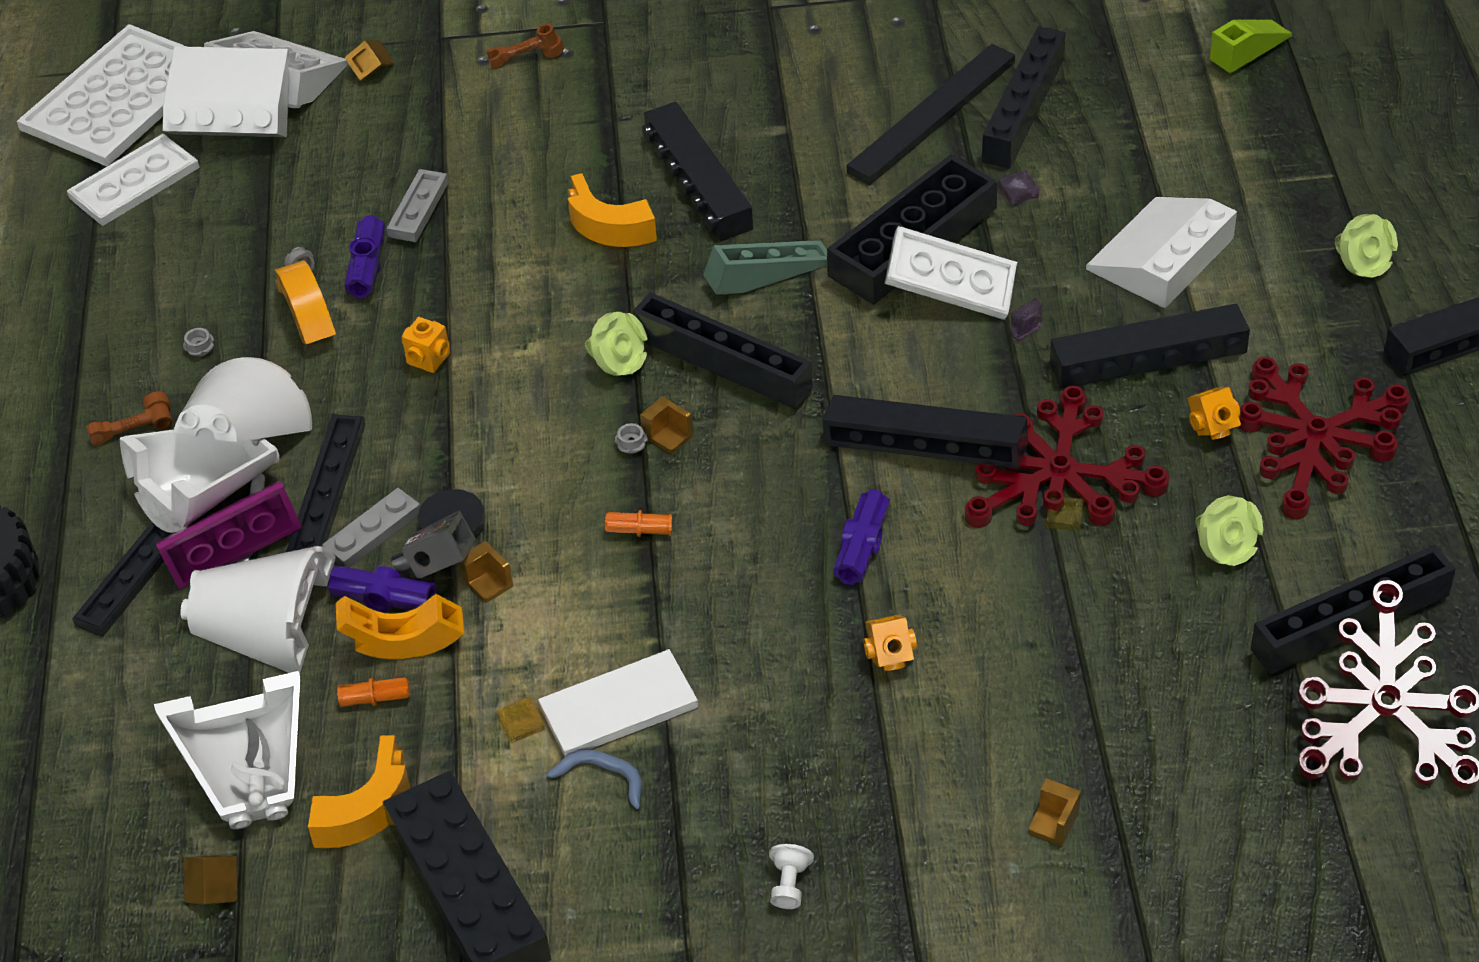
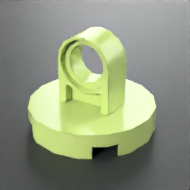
(1367, 245)
(618, 343)
(1229, 530)

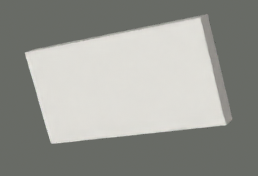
(132, 179)
(951, 272)
(618, 703)

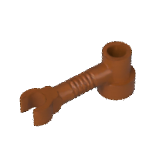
(547, 40)
(157, 411)

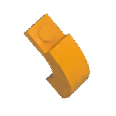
(606, 223)
(305, 301)
(404, 634)
(361, 814)

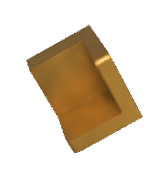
(368, 58)
(667, 425)
(486, 572)
(1056, 812)
(210, 879)

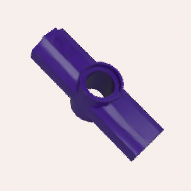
(365, 257)
(862, 537)
(379, 588)

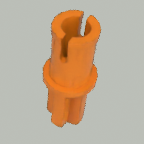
(638, 523)
(373, 691)

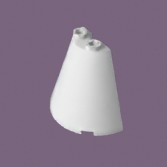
(245, 402)
(190, 475)
(258, 604)
(219, 736)

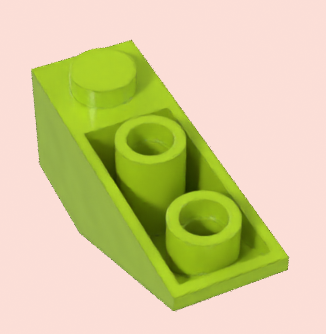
(1244, 41)

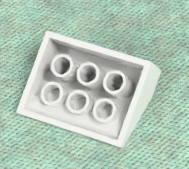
(308, 68)
(227, 92)
(1166, 247)

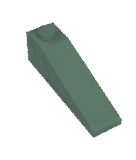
(755, 265)

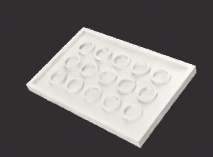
(107, 98)

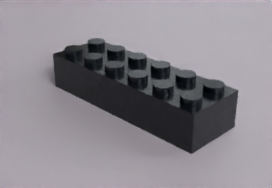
(938, 204)
(464, 874)

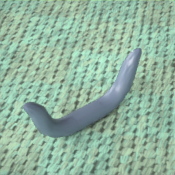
(605, 761)

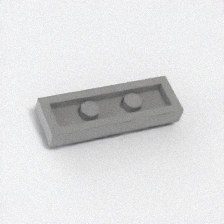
(417, 205)
(372, 528)

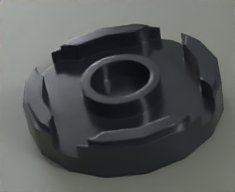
(450, 501)

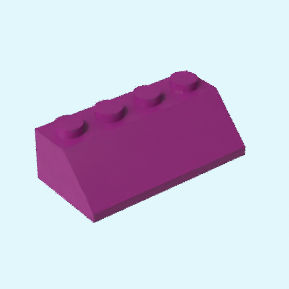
(230, 533)

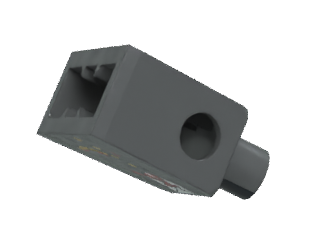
(435, 546)

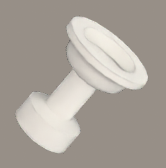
(790, 860)

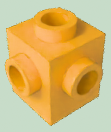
(425, 344)
(1214, 412)
(880, 633)

